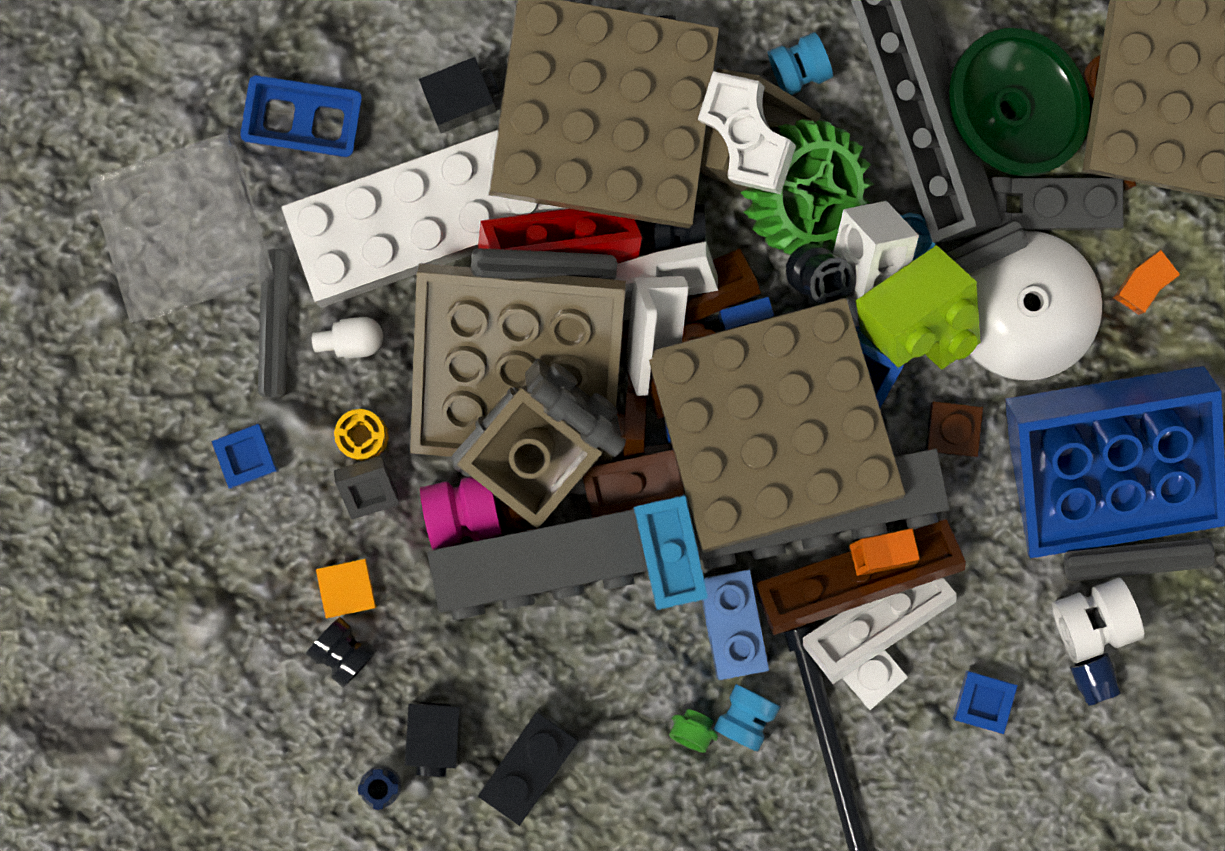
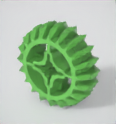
(821, 160)

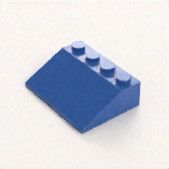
(1118, 460)

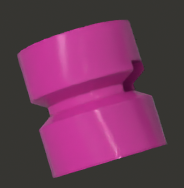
(459, 512)

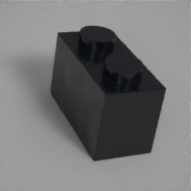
(528, 767)

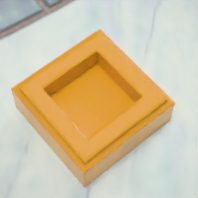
(346, 588)

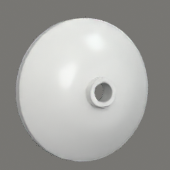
(1044, 341)

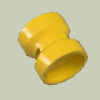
(369, 437)

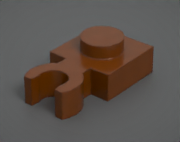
(633, 422)

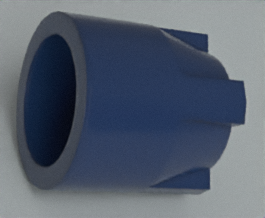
(1096, 679)
(387, 775)

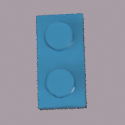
(670, 552)

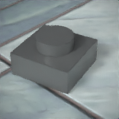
(366, 487)

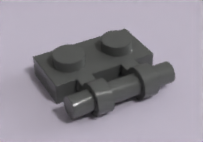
(563, 400)

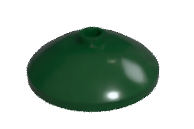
(1037, 89)

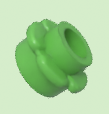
(693, 730)

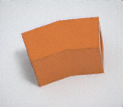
(1145, 282)
(884, 552)

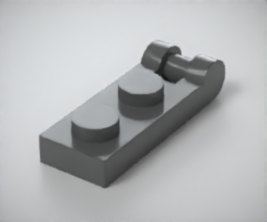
(1061, 203)

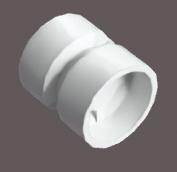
(1114, 613)

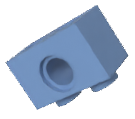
(734, 625)

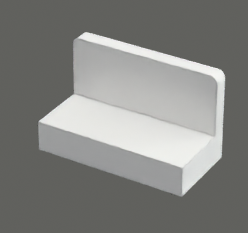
(654, 323)

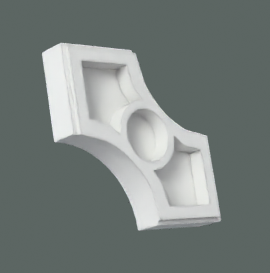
(756, 153)

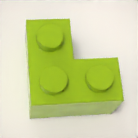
(922, 311)

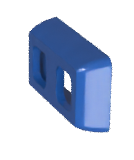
(307, 101)

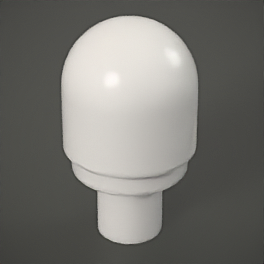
(350, 338)

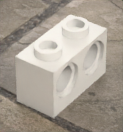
(875, 245)

